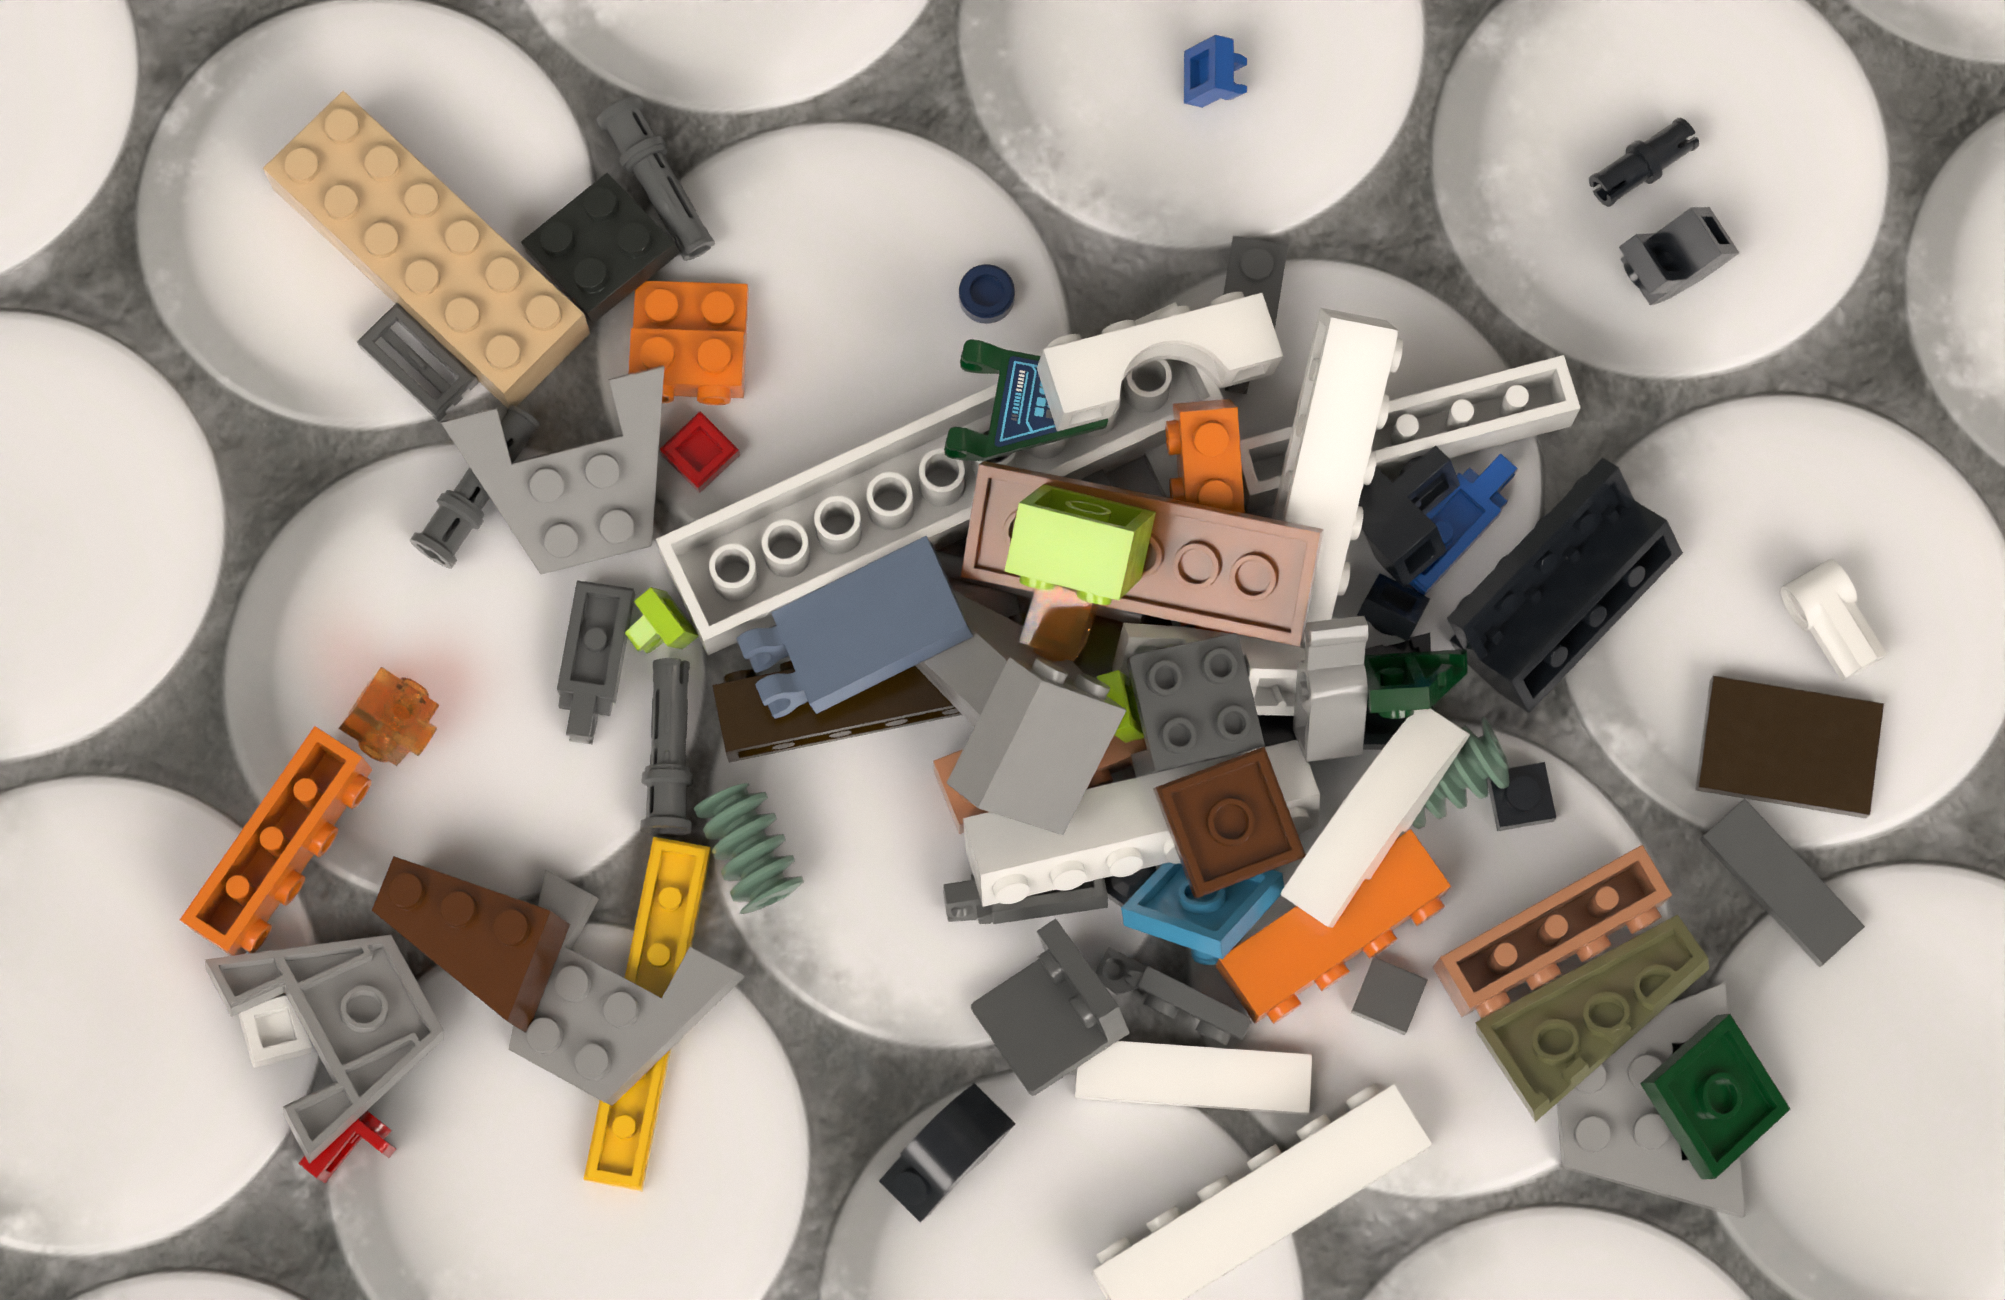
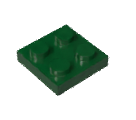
(1715, 1096)

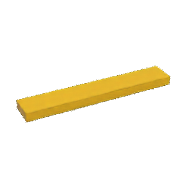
(659, 942)

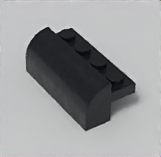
(1563, 587)

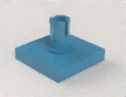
(1206, 923)

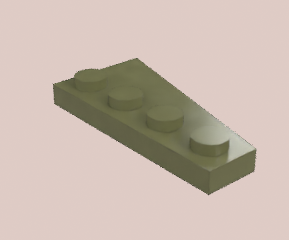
(1582, 1018)

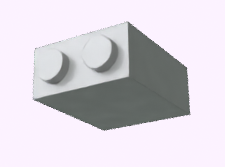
(1037, 744)

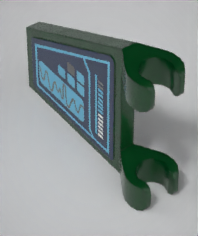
(1019, 411)

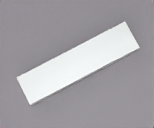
(1198, 1077)

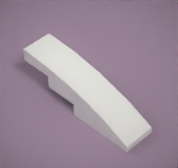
(1269, 664)
(1374, 815)

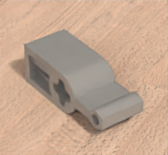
(1332, 689)

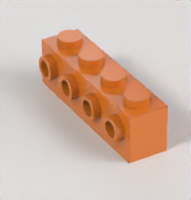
(1207, 457)
(278, 843)
(1301, 951)

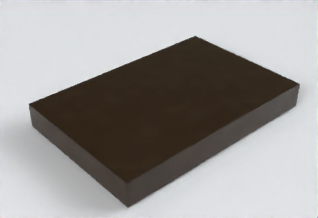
(1789, 747)

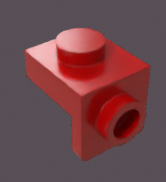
(330, 1159)

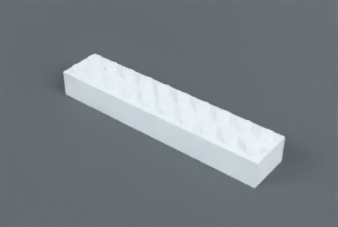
(885, 496)

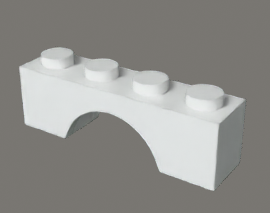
(1226, 340)

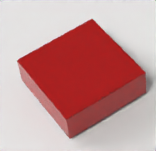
(699, 451)

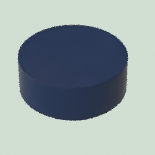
(986, 293)

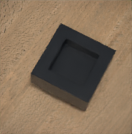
(1393, 608)
(1525, 800)

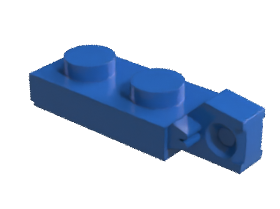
(1466, 516)

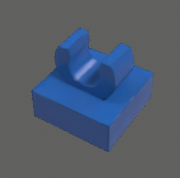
(1210, 72)

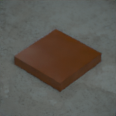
(1229, 822)

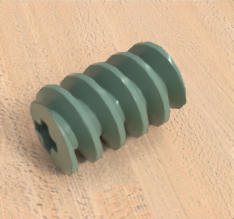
(1475, 762)
(747, 847)

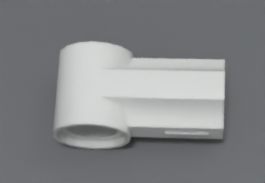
(1826, 606)

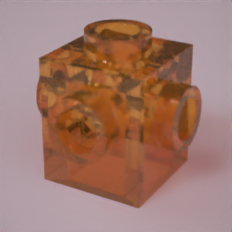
(391, 718)

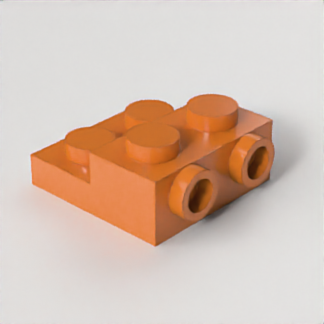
(695, 334)

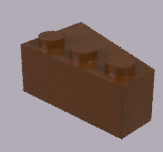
(477, 935)

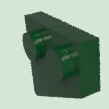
(1411, 680)

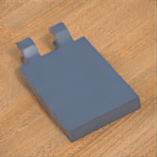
(857, 631)

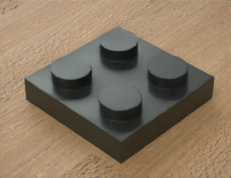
(600, 247)

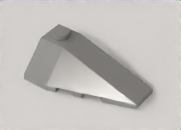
(972, 668)

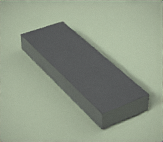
(1782, 882)

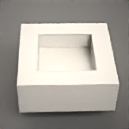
(274, 1032)

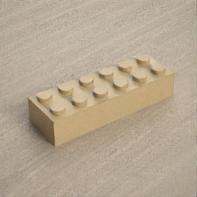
(427, 250)

